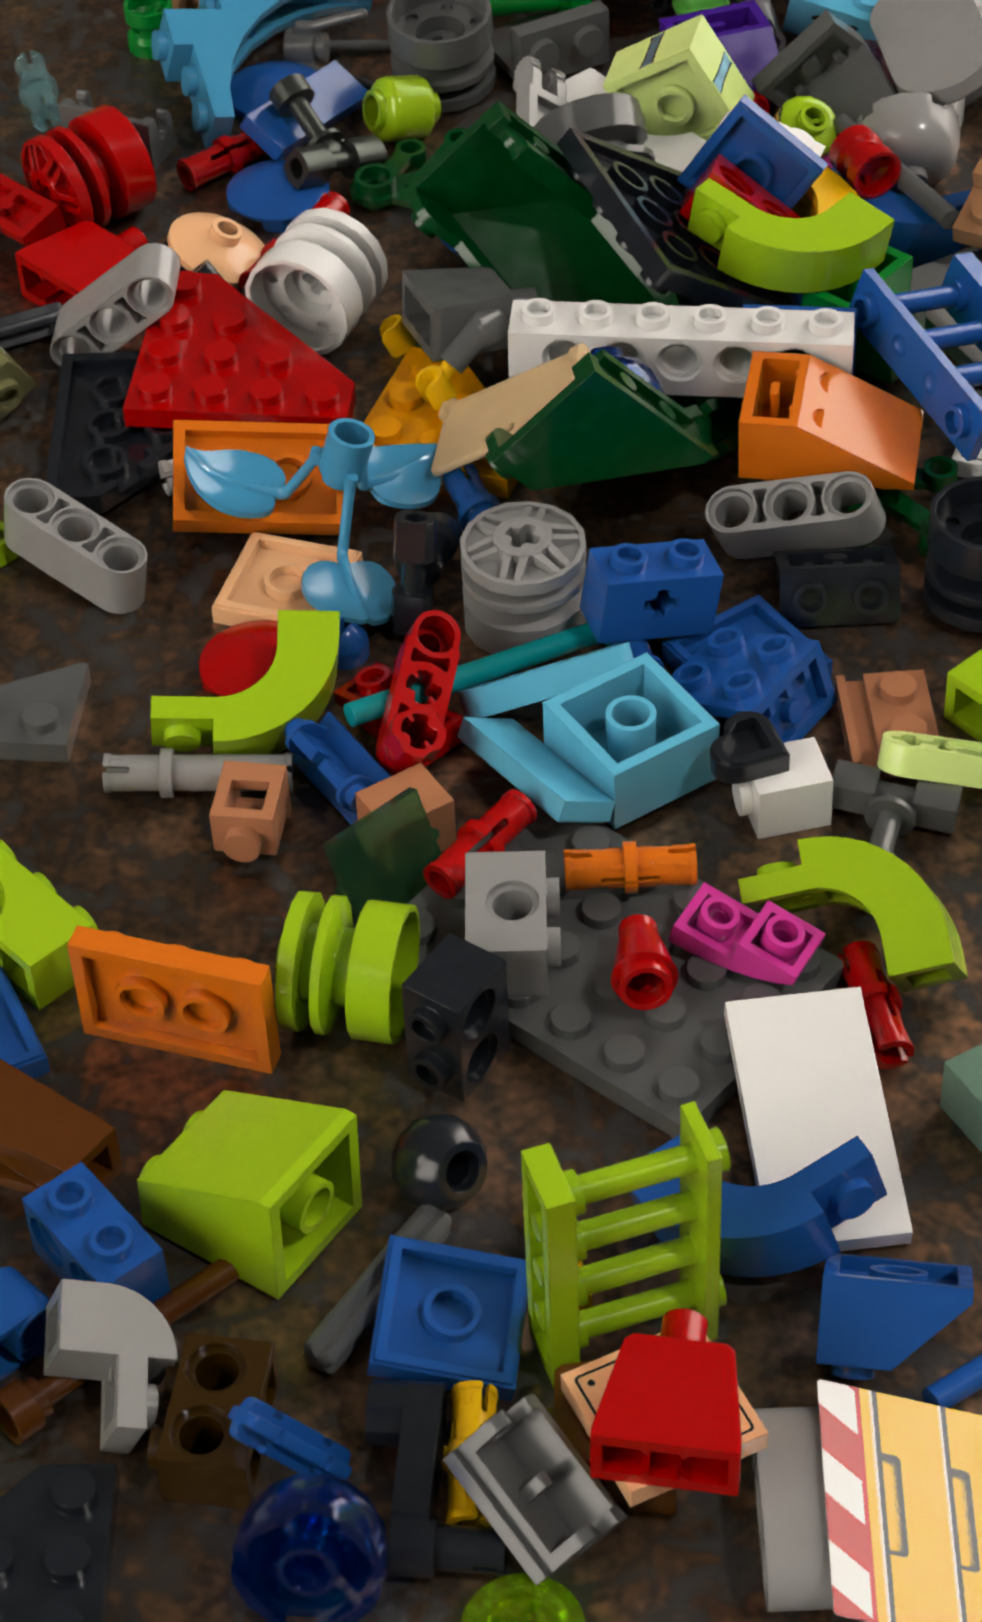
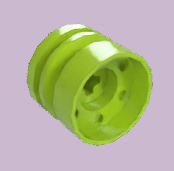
(333, 965)

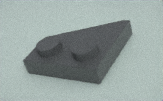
(43, 714)

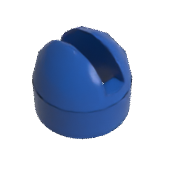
(353, 646)

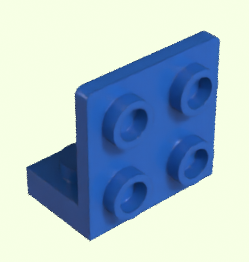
(761, 674)

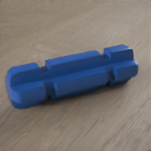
(287, 1440)

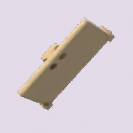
(499, 406)

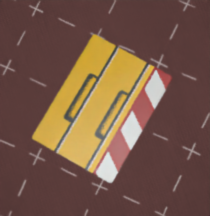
(901, 1506)

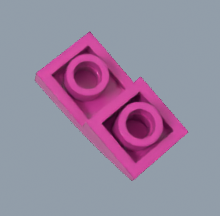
(758, 945)

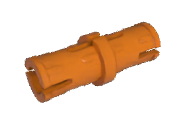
(630, 867)

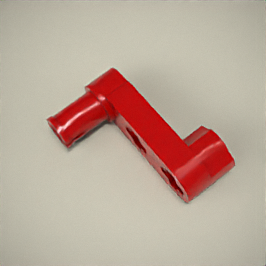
(425, 657)

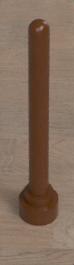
(30, 1402)

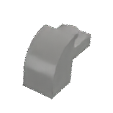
(113, 1338)

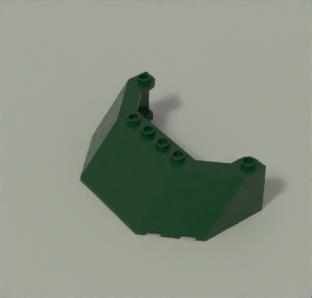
(517, 209)

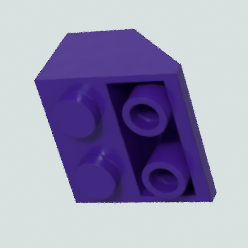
(742, 32)

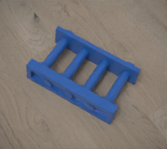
(917, 353)

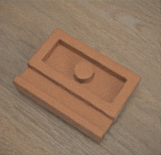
(881, 705)

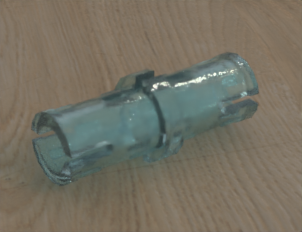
(38, 90)

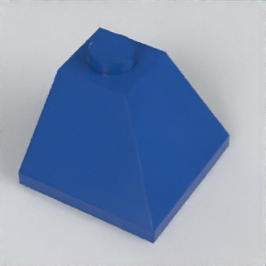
(885, 1310)

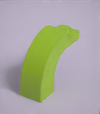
(790, 252)
(256, 718)
(913, 923)

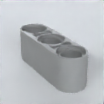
(118, 303)
(821, 525)
(75, 545)
(792, 1511)

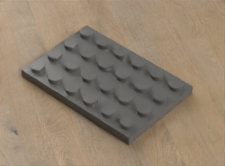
(629, 1055)

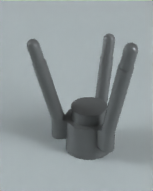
(311, 47)

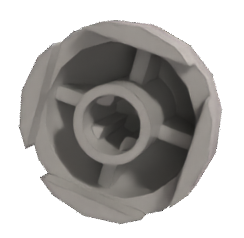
(918, 132)

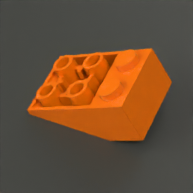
(820, 420)

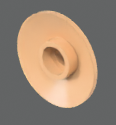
(216, 238)

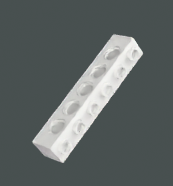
(651, 332)

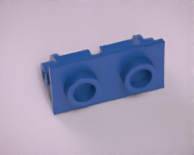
(333, 761)

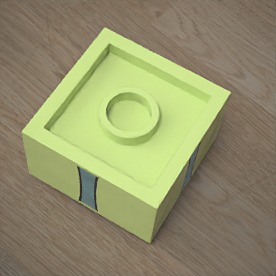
(679, 79)

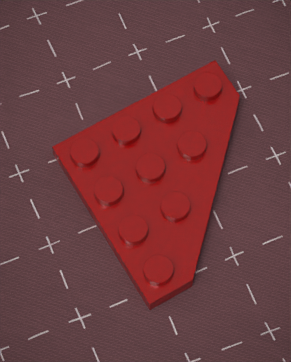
(229, 362)

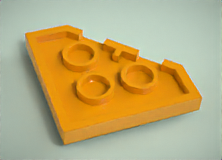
(405, 417)

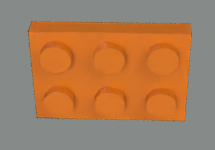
(310, 509)
(175, 999)

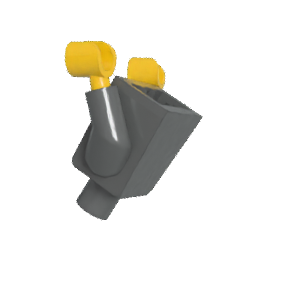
(453, 320)

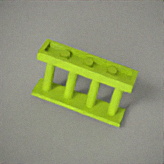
(559, 1241)

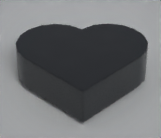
(748, 750)

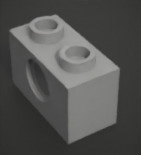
(509, 913)

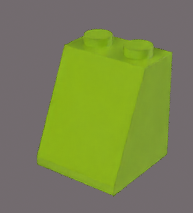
(256, 1185)

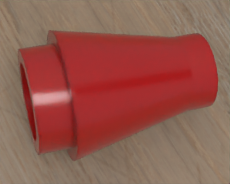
(642, 965)

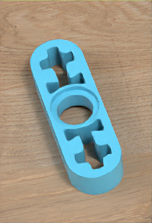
(540, 682)

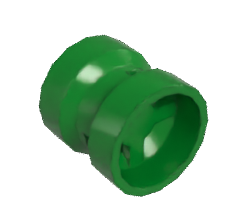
(144, 18)

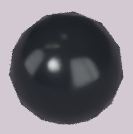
(439, 1161)

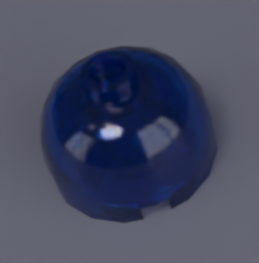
(310, 1551)

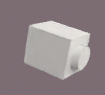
(790, 799)

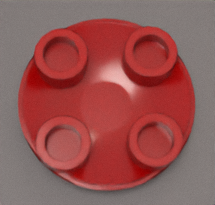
(238, 657)

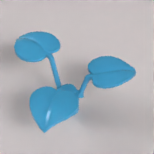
(397, 475)

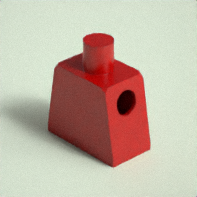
(72, 260)
(671, 1411)

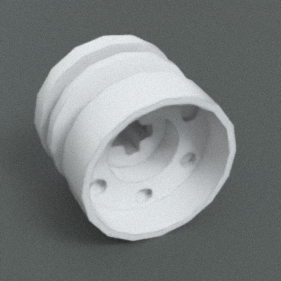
(319, 277)

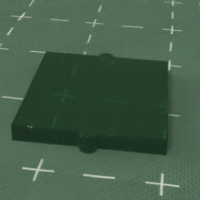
(384, 853)

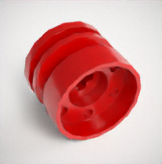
(91, 167)

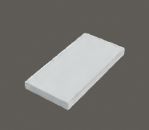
(808, 1088)

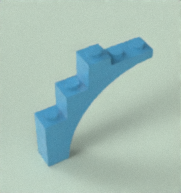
(212, 42)

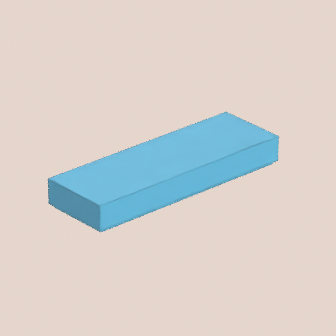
(536, 770)

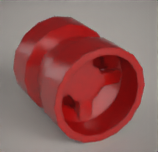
(865, 161)

